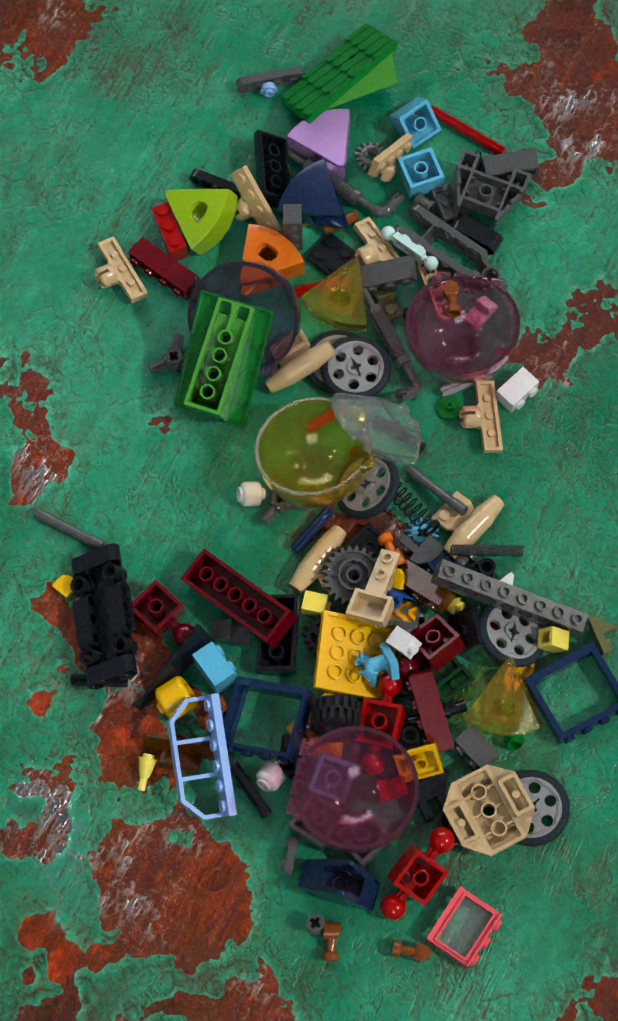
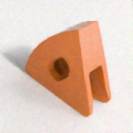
(273, 250)

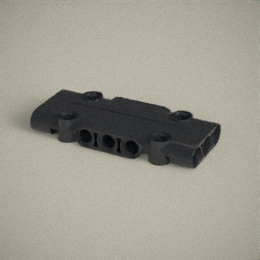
(103, 616)

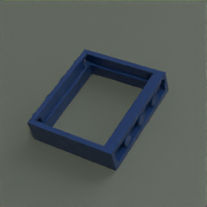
(559, 666)
(236, 706)

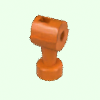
(386, 540)

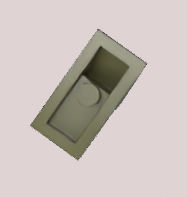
(388, 302)
(598, 630)

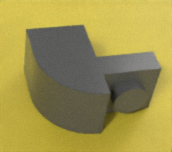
(421, 553)

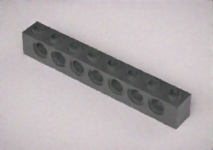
(508, 597)

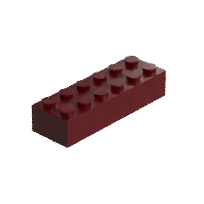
(239, 598)

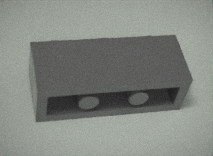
(504, 164)
(293, 224)
(388, 273)

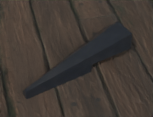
(177, 664)

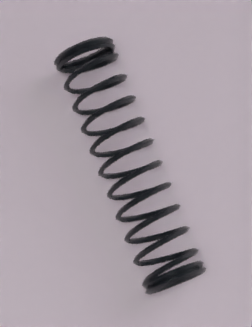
(412, 512)

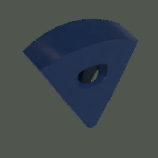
(317, 194)
(340, 882)

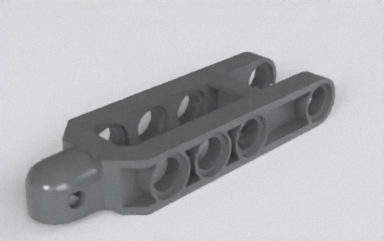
(440, 229)

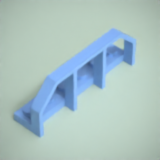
(220, 764)

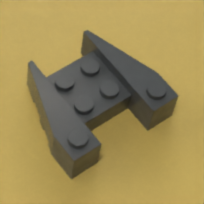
(485, 192)

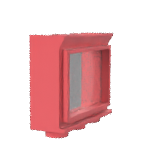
(464, 928)

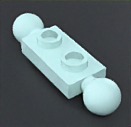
(405, 244)

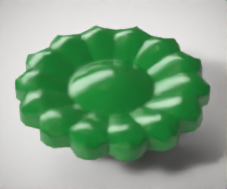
(449, 407)

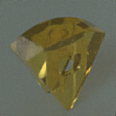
(339, 299)
(505, 704)

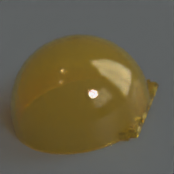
(310, 455)

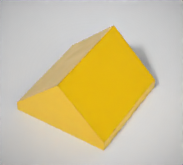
(426, 760)

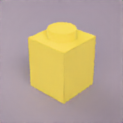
(315, 603)
(553, 639)

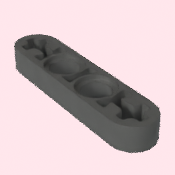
(278, 77)

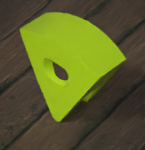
(203, 215)

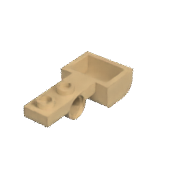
(372, 603)

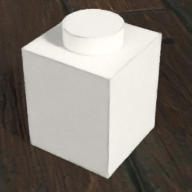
(403, 642)

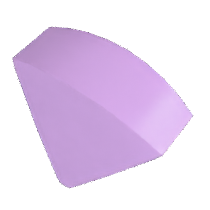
(323, 139)

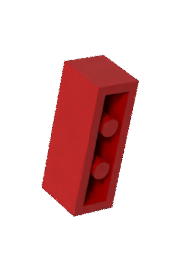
(169, 231)

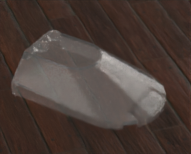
(380, 425)

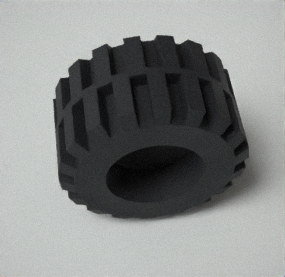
(334, 712)

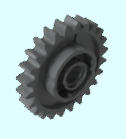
(343, 563)

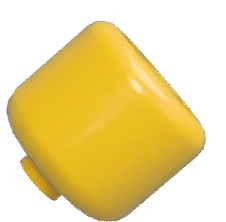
(171, 695)

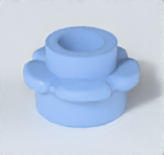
(268, 89)

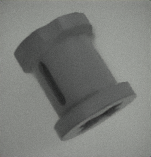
(424, 202)
(315, 930)

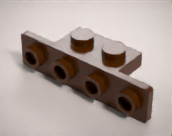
(189, 754)

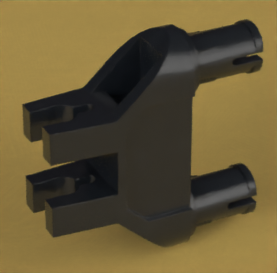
(431, 790)

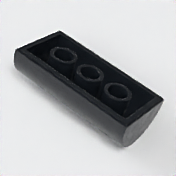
(271, 166)
(281, 659)

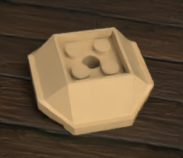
(491, 788)

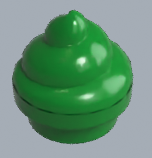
(514, 742)

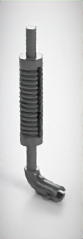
(354, 195)
(394, 346)

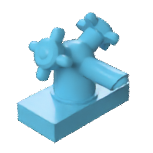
(372, 665)

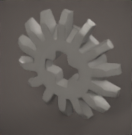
(364, 153)

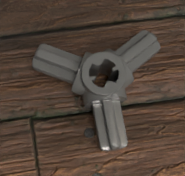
(174, 352)
(276, 508)

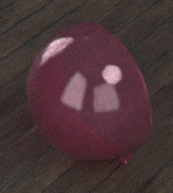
(463, 346)
(354, 789)

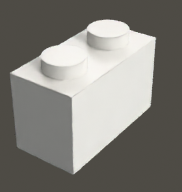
(517, 390)

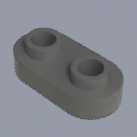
(288, 863)

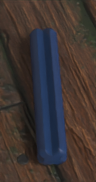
(311, 529)

